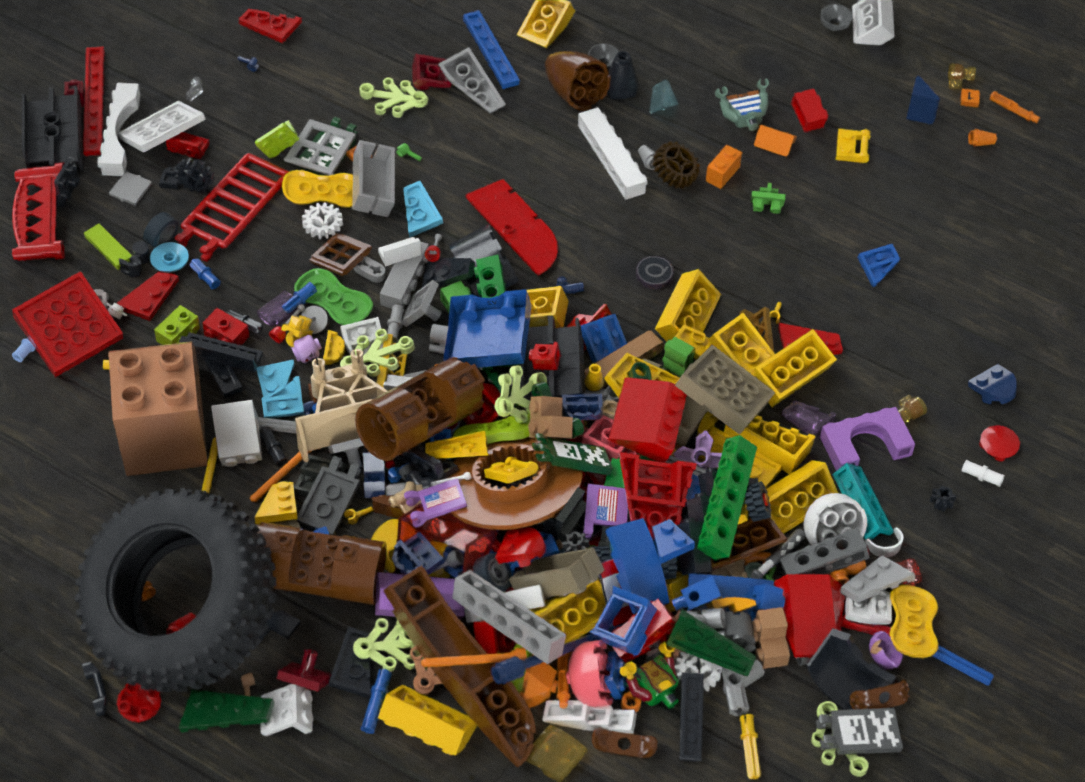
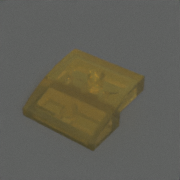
(556, 753)

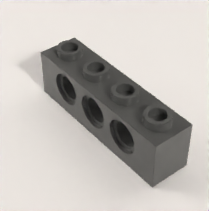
(835, 558)

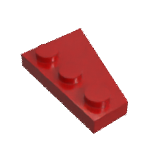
(272, 26)
(149, 296)
(791, 333)

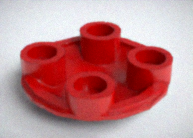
(999, 442)
(137, 703)

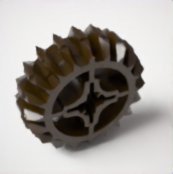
(672, 168)

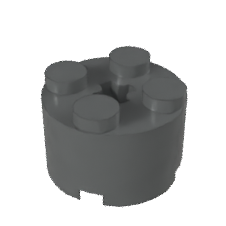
(739, 630)

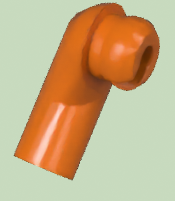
(761, 556)

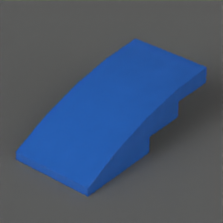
(637, 562)
(730, 587)

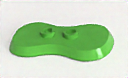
(342, 303)

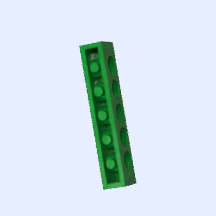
(490, 267)
(727, 497)

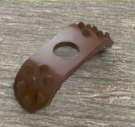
(870, 698)
(640, 747)

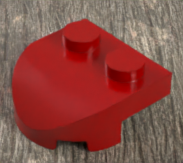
(521, 546)

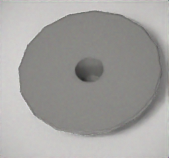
(318, 317)

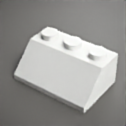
(873, 21)

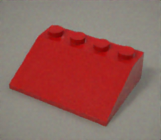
(648, 417)

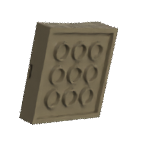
(725, 389)

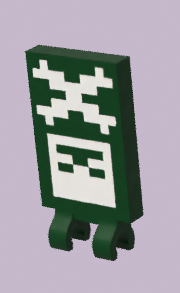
(333, 142)
(573, 455)

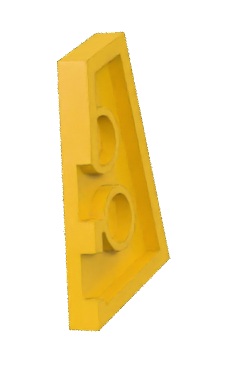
(460, 446)

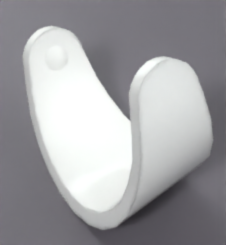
(886, 551)

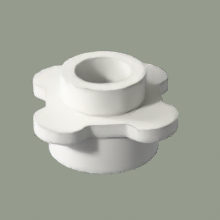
(116, 310)

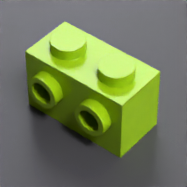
(177, 324)

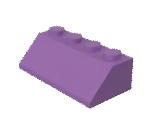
(444, 585)

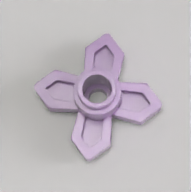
(703, 447)

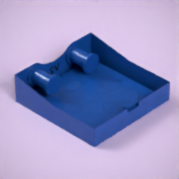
(489, 329)

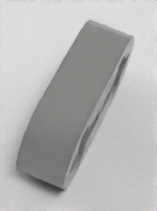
(369, 269)

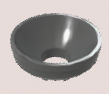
(836, 13)
(604, 52)

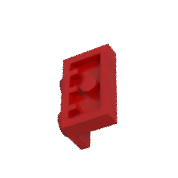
(188, 145)

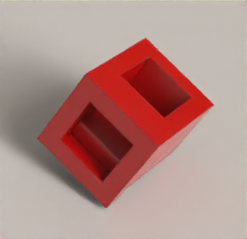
(545, 356)

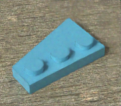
(420, 209)

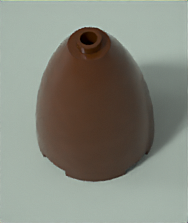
(578, 78)

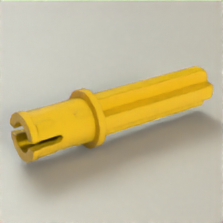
(750, 746)

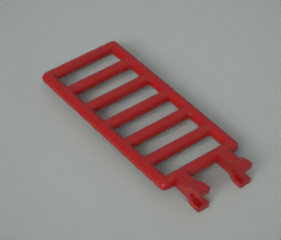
(214, 242)

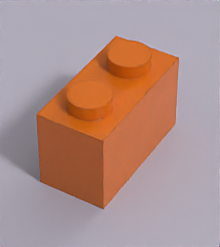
(723, 166)

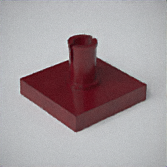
(305, 673)

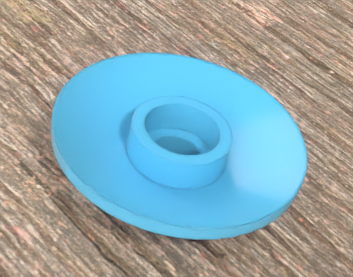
(169, 257)

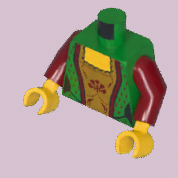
(654, 680)

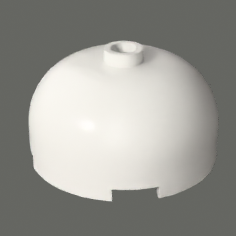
(833, 516)

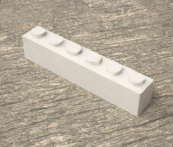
(612, 153)

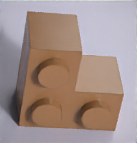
(548, 419)
(770, 638)

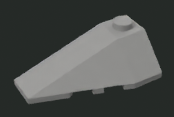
(469, 77)

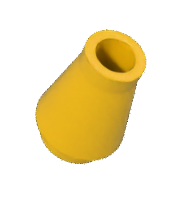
(594, 379)

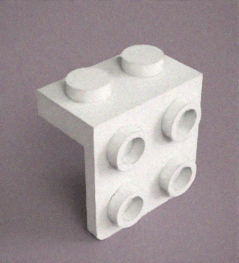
(290, 709)

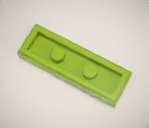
(107, 245)

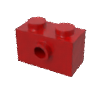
(809, 110)
(225, 328)

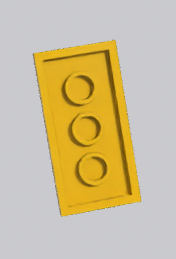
(762, 468)

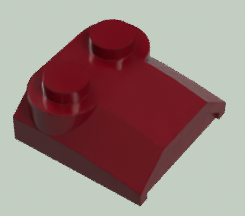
(427, 72)

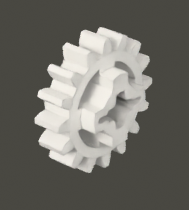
(322, 220)
(710, 670)

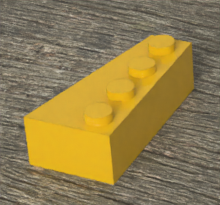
(776, 442)

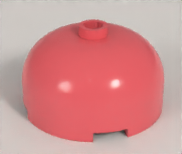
(587, 674)

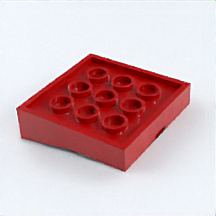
(67, 324)

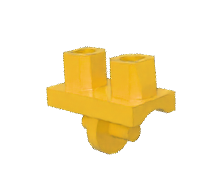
(298, 328)

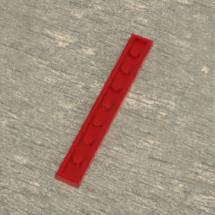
(93, 101)

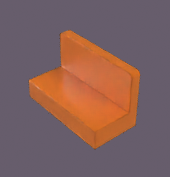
(774, 140)

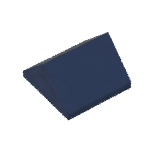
(923, 103)

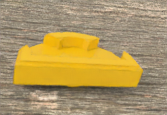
(334, 348)

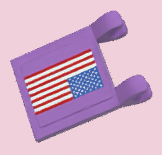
(436, 501)
(604, 507)

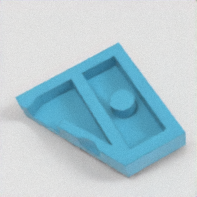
(274, 376)
(284, 401)

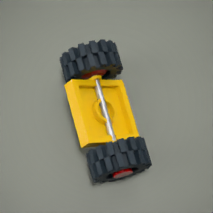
(755, 501)

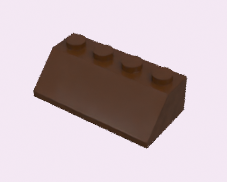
(751, 539)

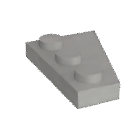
(876, 577)

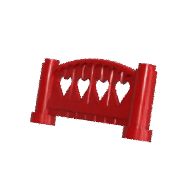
(45, 245)

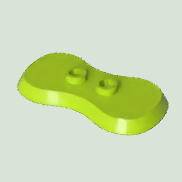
(502, 430)

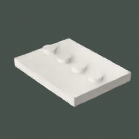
(161, 126)

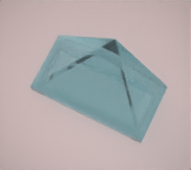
(662, 97)

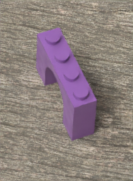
(885, 424)

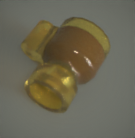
(957, 73)
(911, 408)

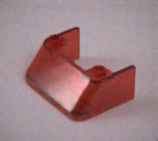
(450, 531)

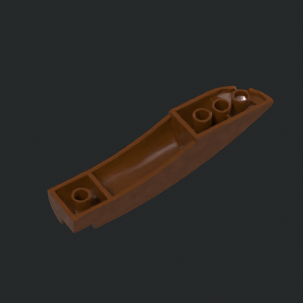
(439, 633)

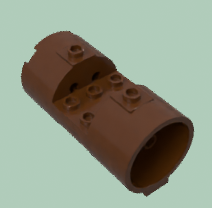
(419, 408)
(325, 563)

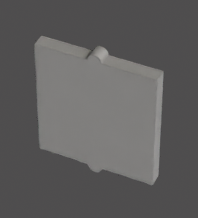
(130, 188)

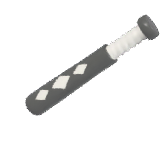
(785, 548)

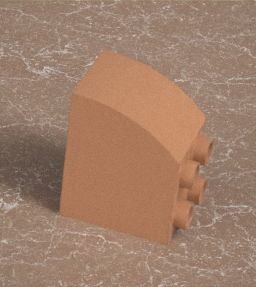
(158, 408)

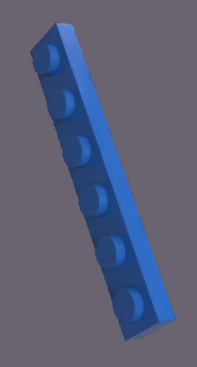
(491, 49)

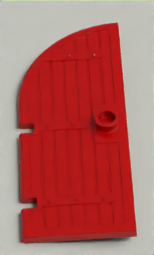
(516, 224)

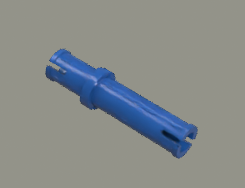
(374, 707)

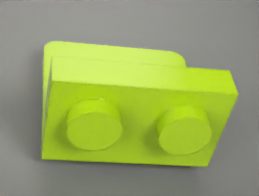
(277, 139)

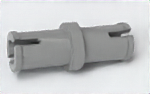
(394, 323)

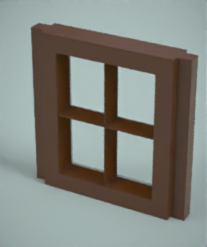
(332, 265)

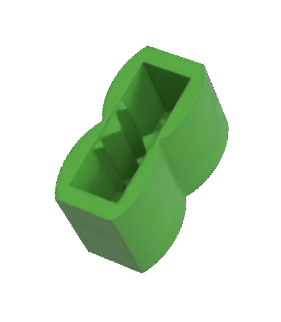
(678, 356)

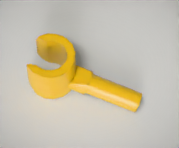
(775, 313)
(350, 512)

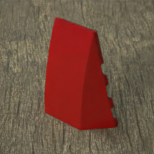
(655, 488)
(811, 610)

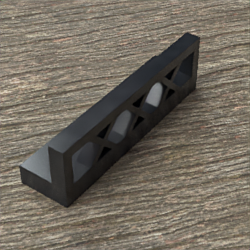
(224, 352)
(427, 464)

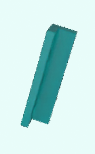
(854, 484)

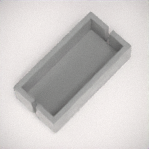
(373, 179)

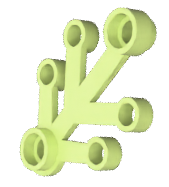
(414, 99)
(376, 355)
(504, 404)
(389, 645)
(853, 758)

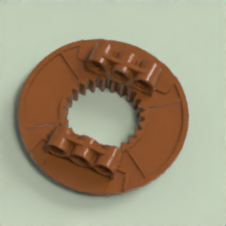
(513, 506)

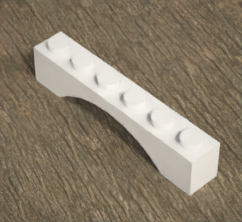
(125, 102)

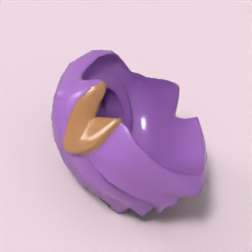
(884, 652)

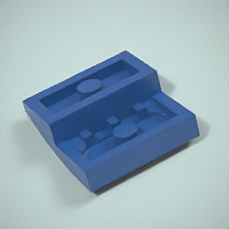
(602, 337)

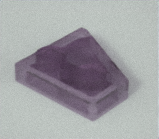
(273, 313)
(807, 417)

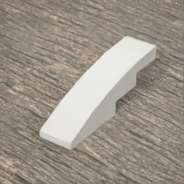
(529, 597)
(588, 718)

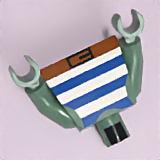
(745, 108)

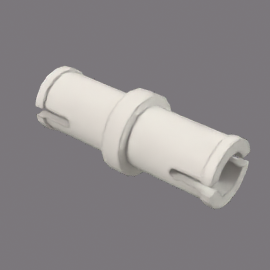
(983, 473)

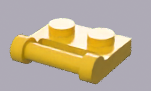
(846, 145)
(511, 470)

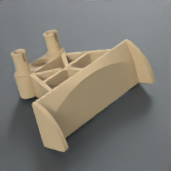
(339, 396)

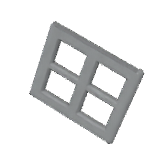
(338, 154)

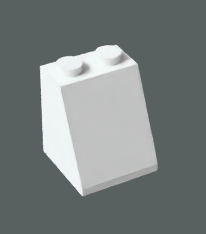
(237, 433)

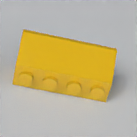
(688, 305)
(795, 366)
(796, 492)
(574, 612)
(427, 719)

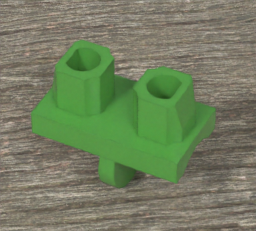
(767, 196)

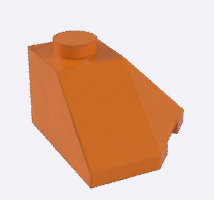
(539, 684)

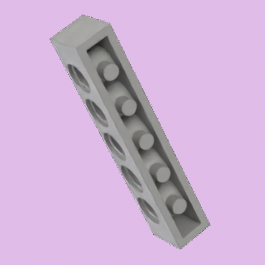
(509, 616)

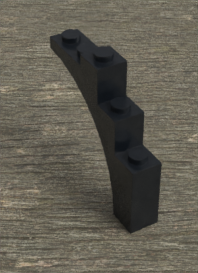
(695, 560)

